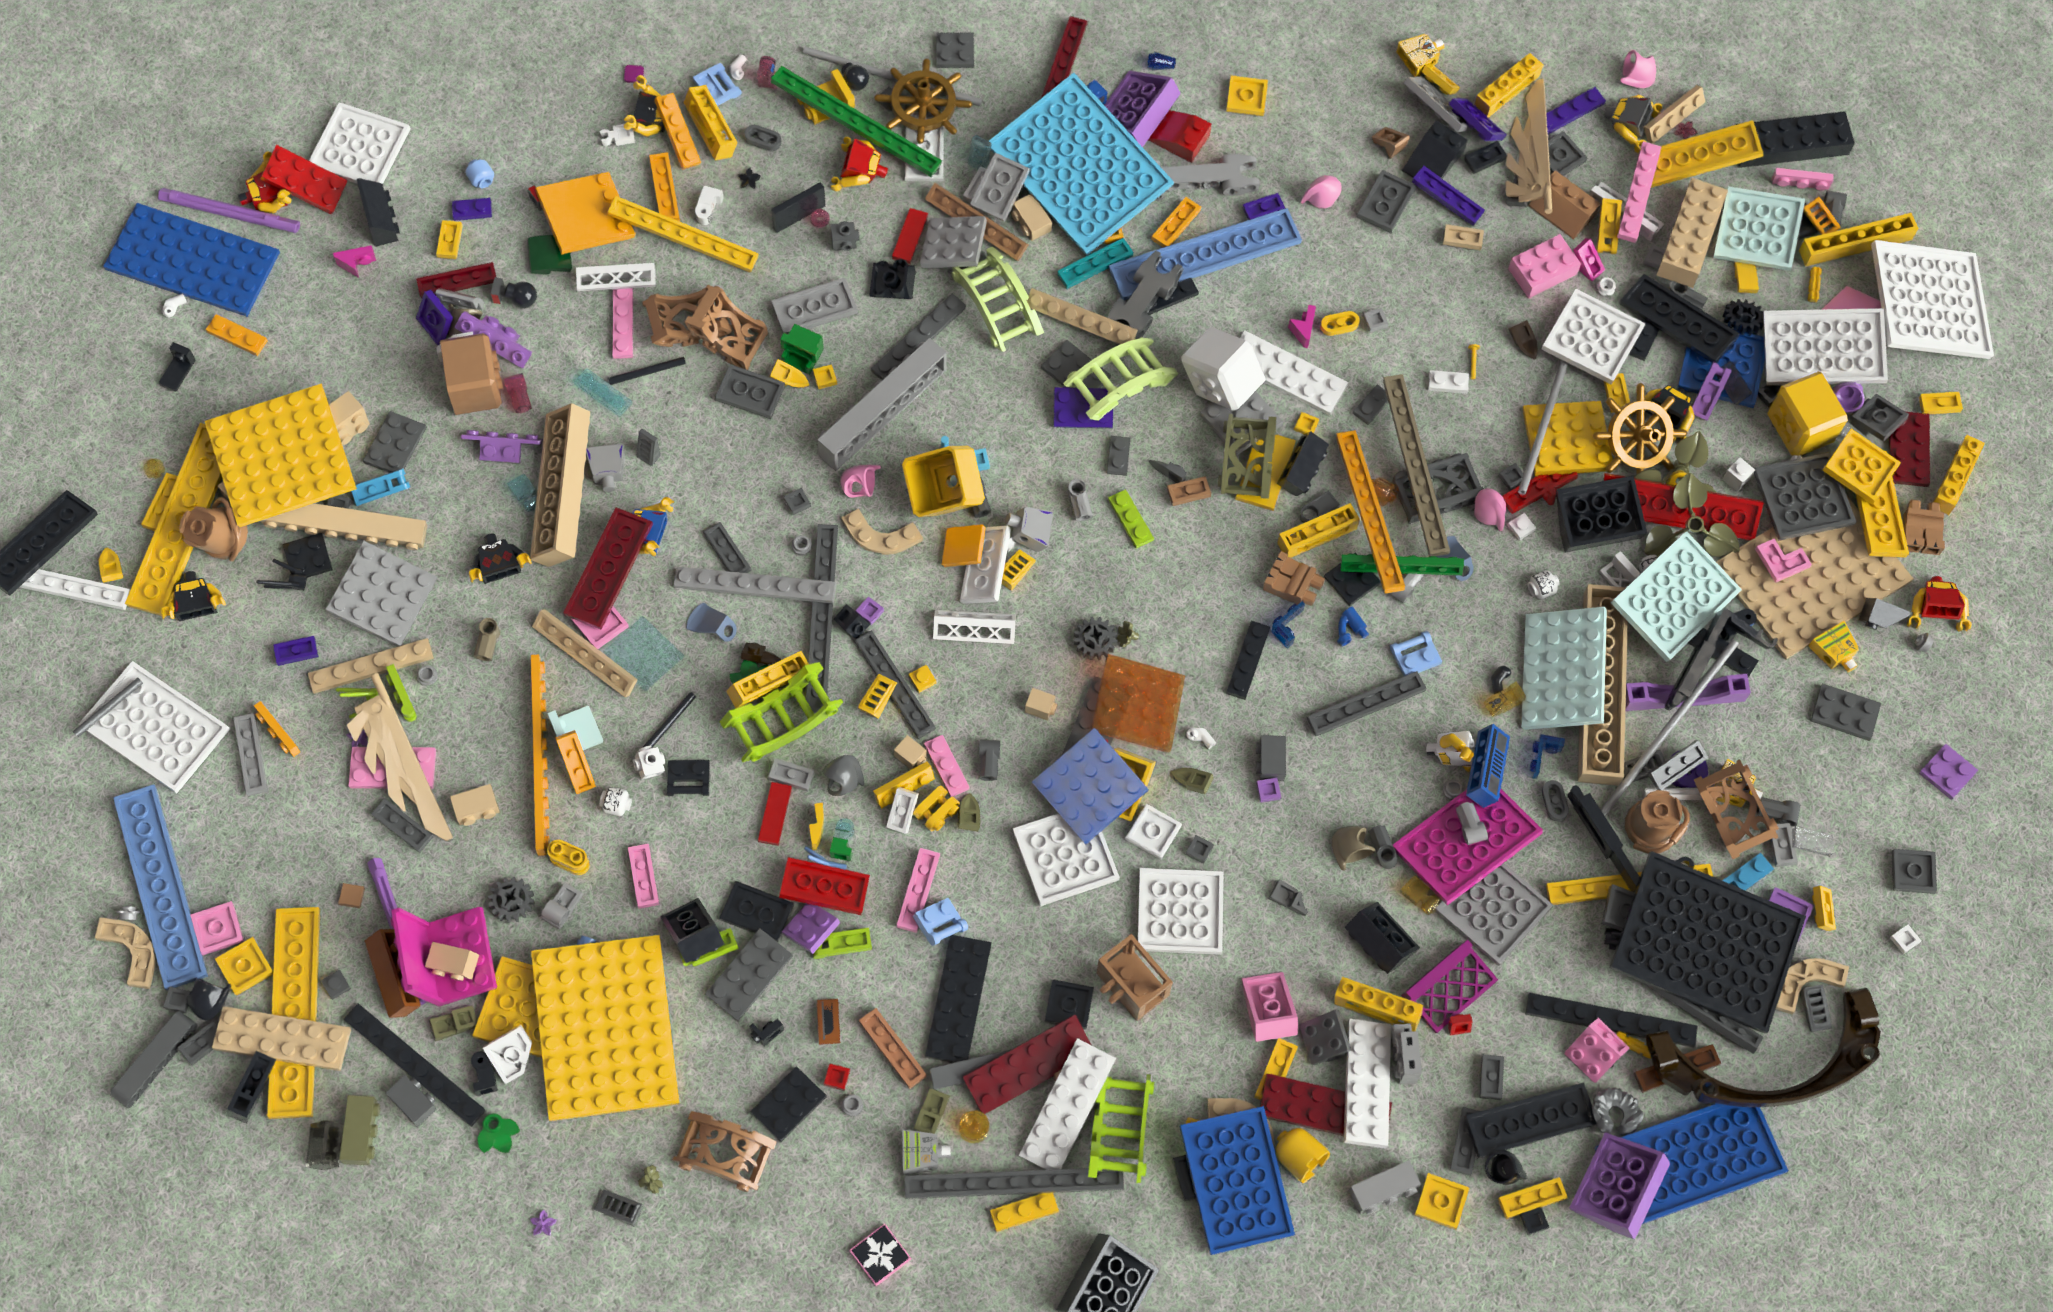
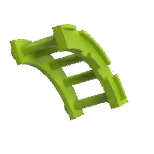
(774, 700)
(1100, 1130)

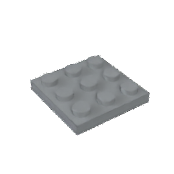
(953, 242)
(1252, 408)

